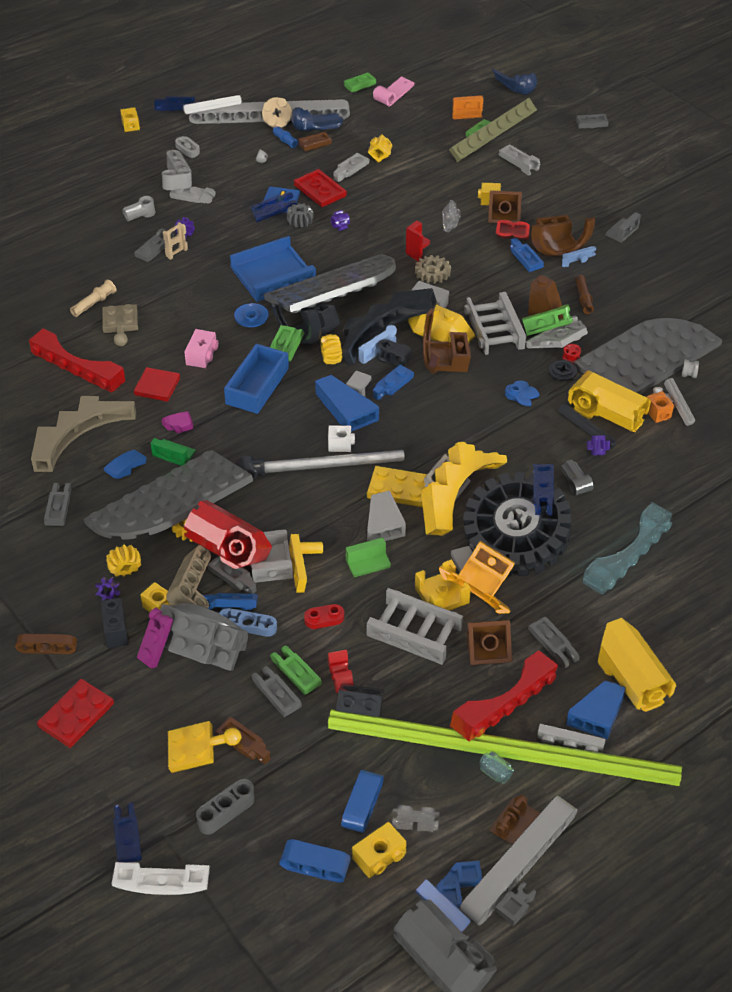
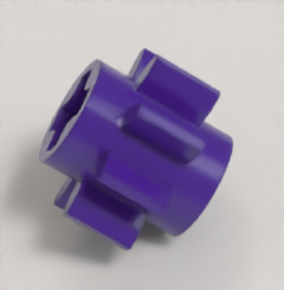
(340, 220)
(188, 224)
(598, 445)
(108, 583)

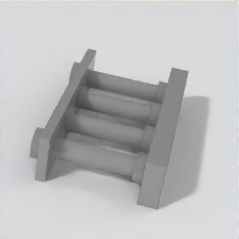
(507, 314)
(409, 641)

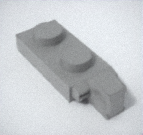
(350, 166)

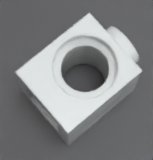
(340, 438)

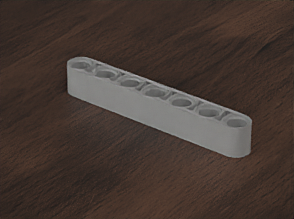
(518, 860)

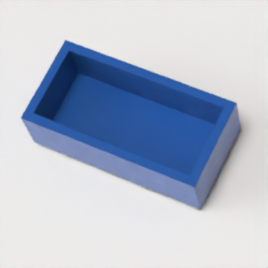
(256, 378)

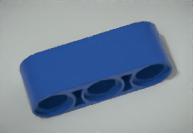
(362, 801)
(315, 860)

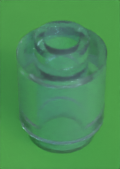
(496, 767)

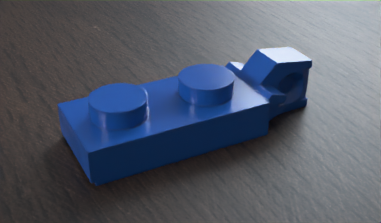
(526, 255)
(392, 382)
(230, 600)

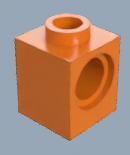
(660, 407)

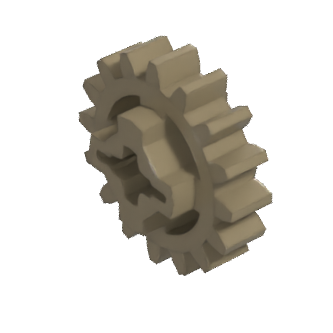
(432, 269)

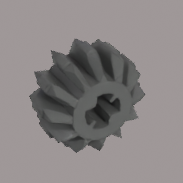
(300, 215)

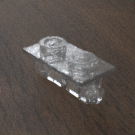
(406, 816)

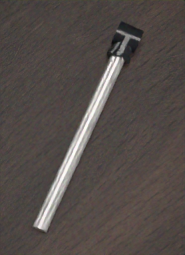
(259, 467)

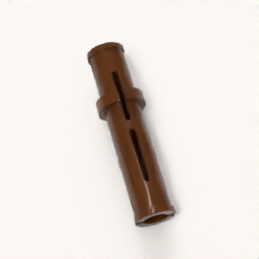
(585, 298)

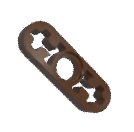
(34, 643)

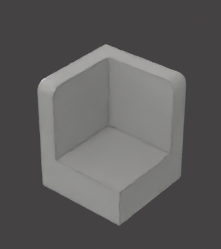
(359, 382)

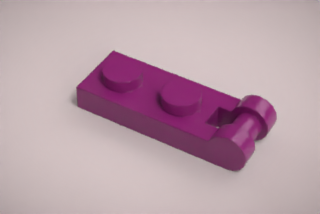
(154, 638)

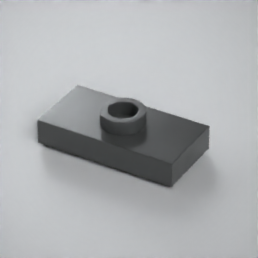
(592, 121)

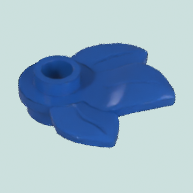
(521, 392)

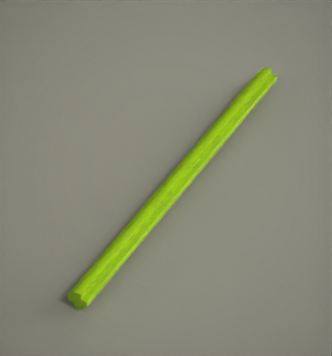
(507, 748)

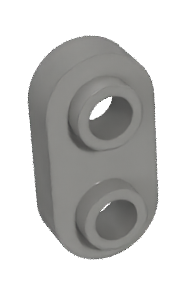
(187, 146)

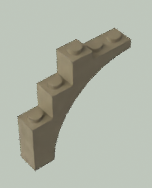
(71, 424)

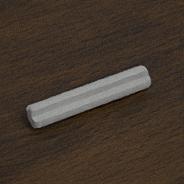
(679, 401)

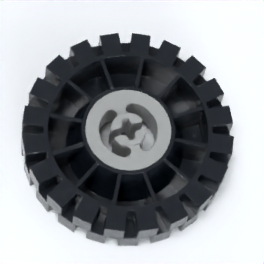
(533, 544)

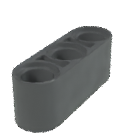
(220, 816)

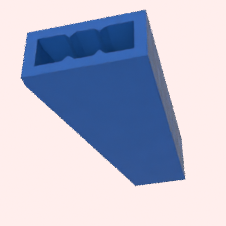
(346, 404)

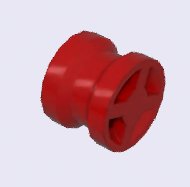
(571, 352)

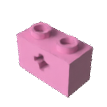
(201, 348)

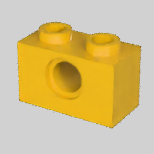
(385, 839)

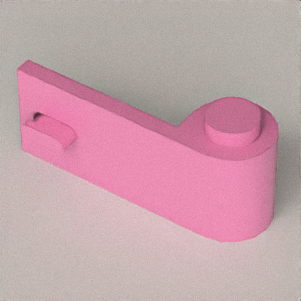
(394, 92)

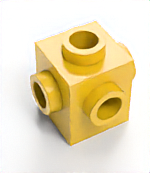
(380, 148)

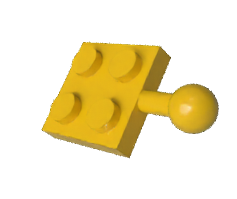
(194, 745)

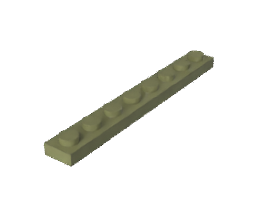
(492, 130)

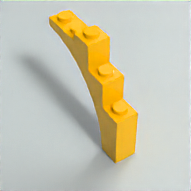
(440, 496)

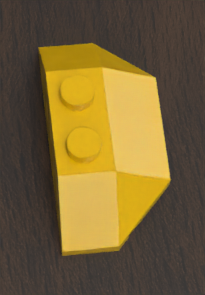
(443, 323)

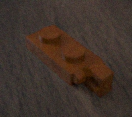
(250, 743)

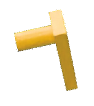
(296, 550)

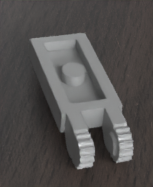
(194, 194)

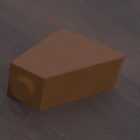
(543, 296)

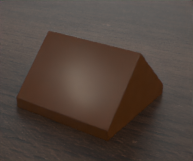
(504, 206)
(489, 642)

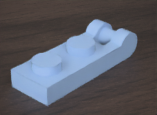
(370, 349)

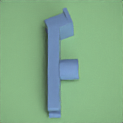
(582, 255)

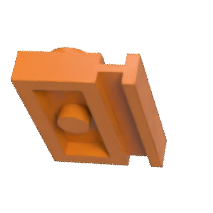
(467, 107)

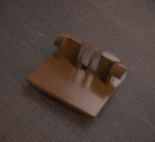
(514, 819)

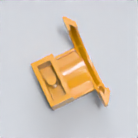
(484, 574)

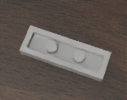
(570, 739)

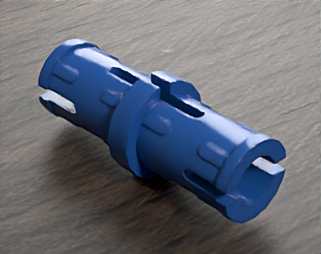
(285, 137)

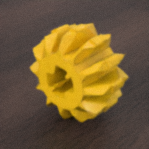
(331, 349)
(123, 560)

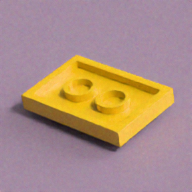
(403, 485)

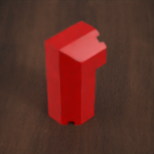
(227, 535)

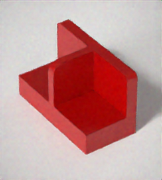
(415, 241)

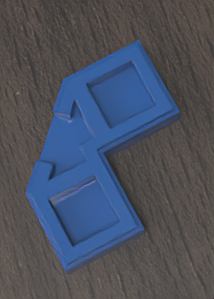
(460, 875)

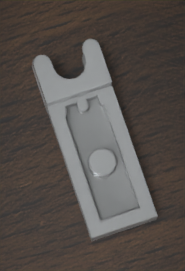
(520, 159)

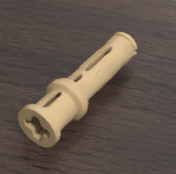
(99, 294)

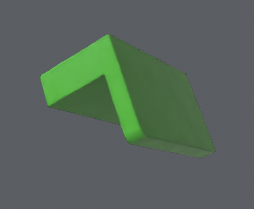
(367, 557)

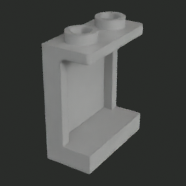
(278, 564)

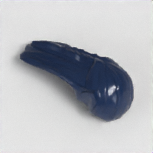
(519, 84)
(304, 121)

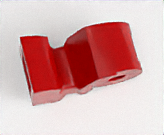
(339, 669)

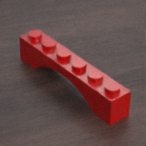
(101, 373)
(476, 716)

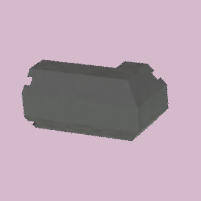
(444, 950)

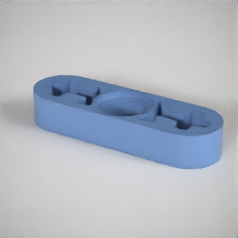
(255, 617)

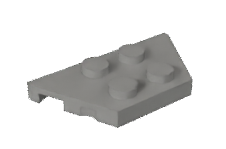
(559, 336)

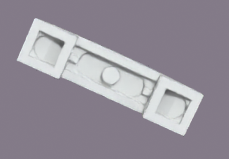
(160, 881)

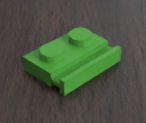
(287, 340)

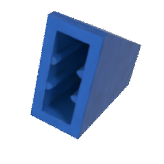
(597, 710)

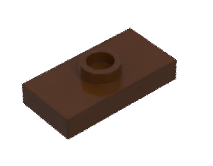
(314, 141)

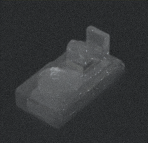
(450, 216)

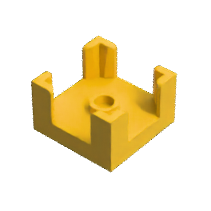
(442, 592)

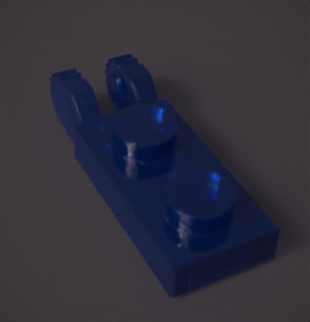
(272, 206)
(543, 486)
(127, 835)

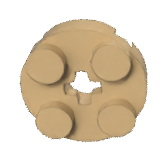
(280, 104)

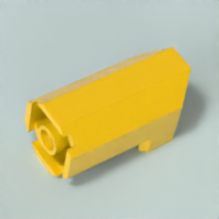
(607, 399)
(634, 665)

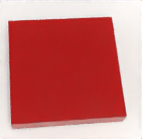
(157, 384)

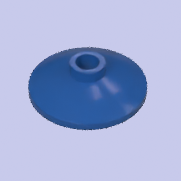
(251, 315)

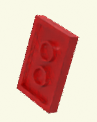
(320, 188)
(75, 713)

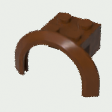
(554, 237)
(445, 355)

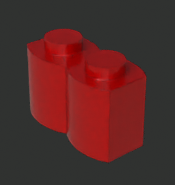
(508, 229)

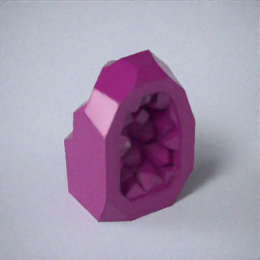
(178, 422)

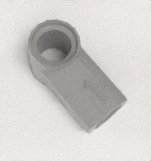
(144, 207)

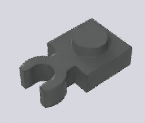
(514, 906)

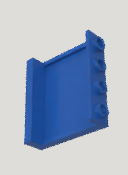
(270, 267)

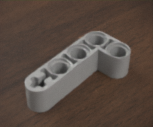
(178, 173)

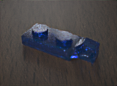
(173, 103)

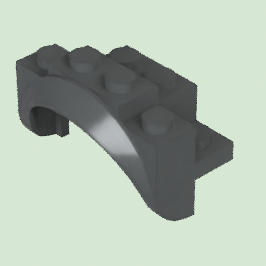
(204, 635)

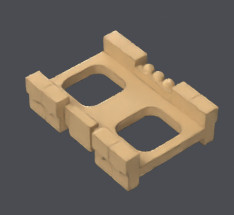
(181, 230)

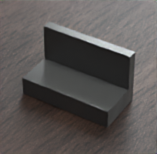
(624, 228)

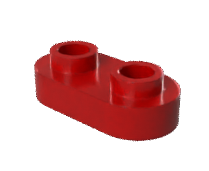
(324, 616)

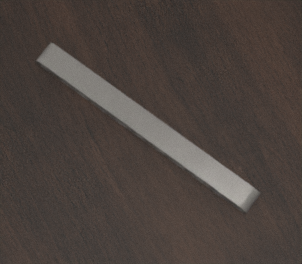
(230, 113)

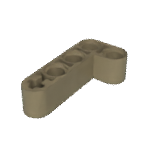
(188, 577)

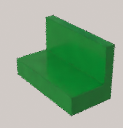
(171, 451)

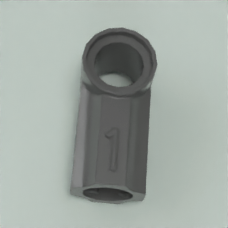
(578, 481)

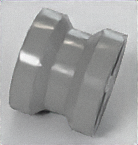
(690, 368)

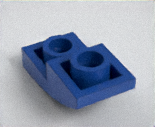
(122, 464)

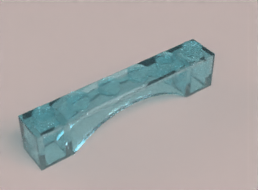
(606, 570)

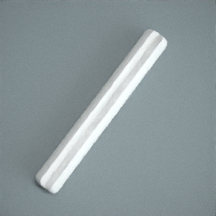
(212, 104)

